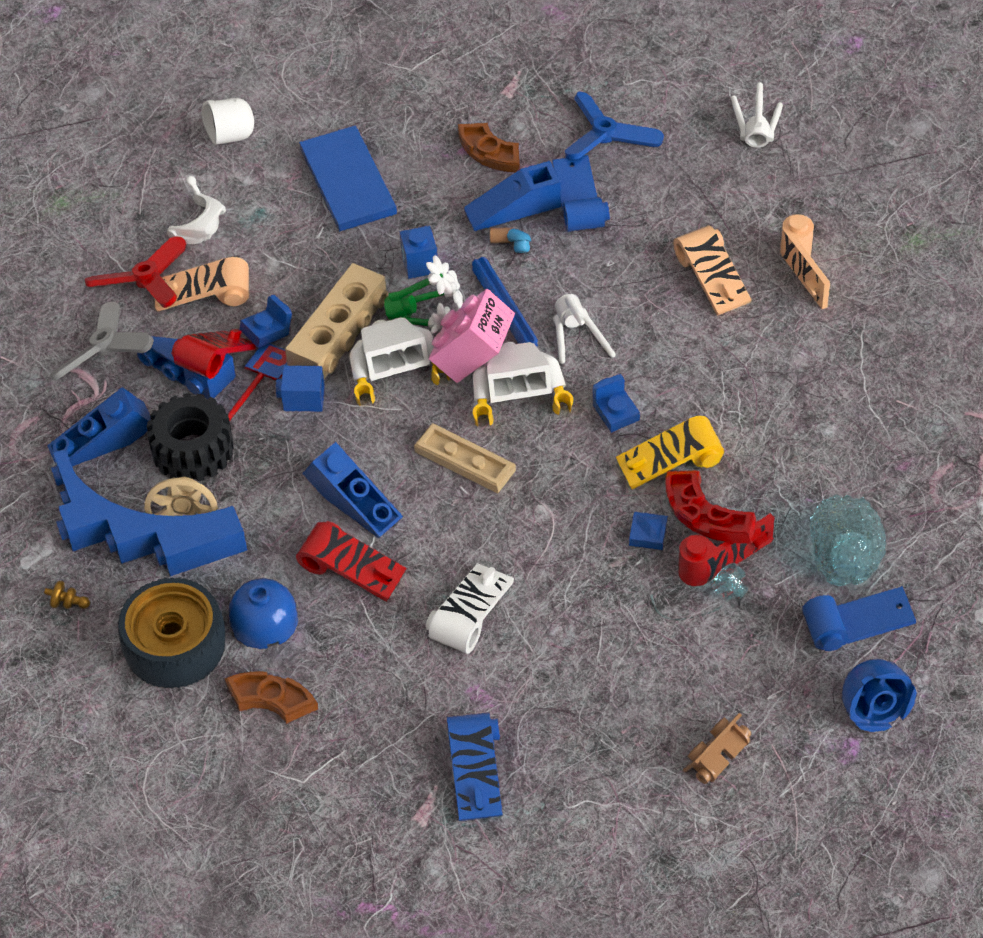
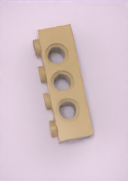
(338, 320)

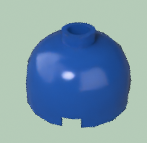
(262, 613)
(877, 694)

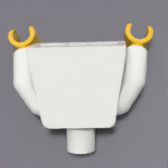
(389, 350)
(517, 374)

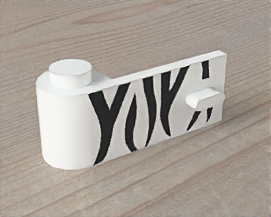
(461, 615)

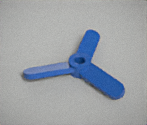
(608, 130)

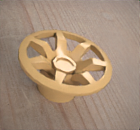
(181, 498)

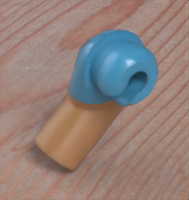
(511, 235)

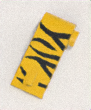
(686, 441)

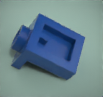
(269, 324)
(614, 403)

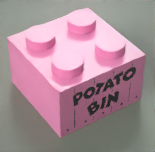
(471, 335)

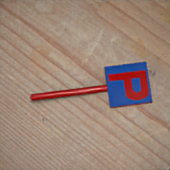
(266, 362)

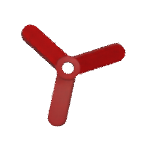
(147, 273)

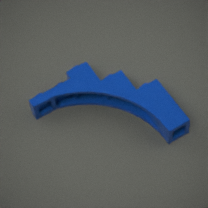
(176, 540)

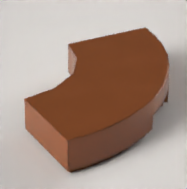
(487, 148)
(271, 692)

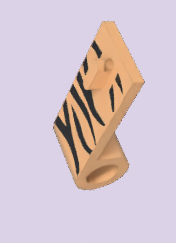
(796, 251)
(714, 269)
(224, 278)

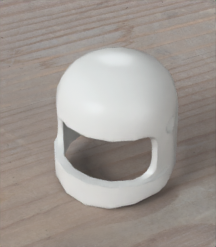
(231, 117)

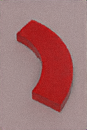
(700, 516)

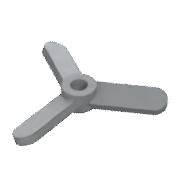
(107, 340)

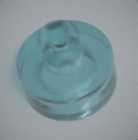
(730, 581)

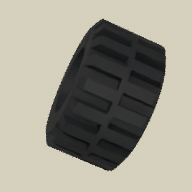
(190, 417)

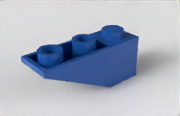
(516, 197)
(161, 358)
(105, 429)
(351, 490)

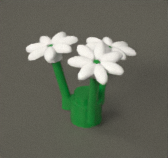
(402, 305)

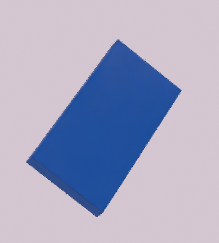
(347, 178)

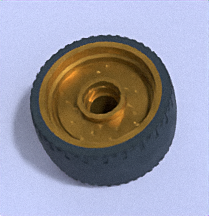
(171, 632)

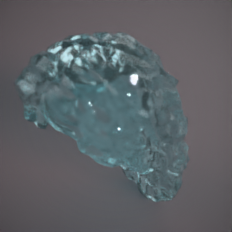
(844, 530)

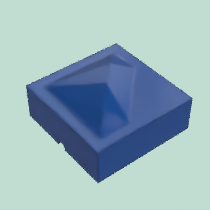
(648, 530)

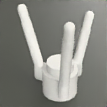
(757, 130)
(572, 315)

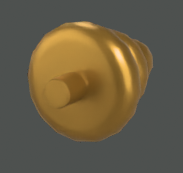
(68, 598)

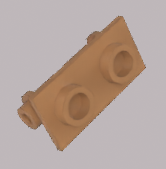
(707, 757)

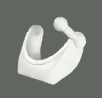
(203, 226)

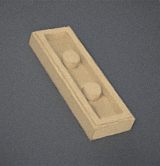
(465, 458)

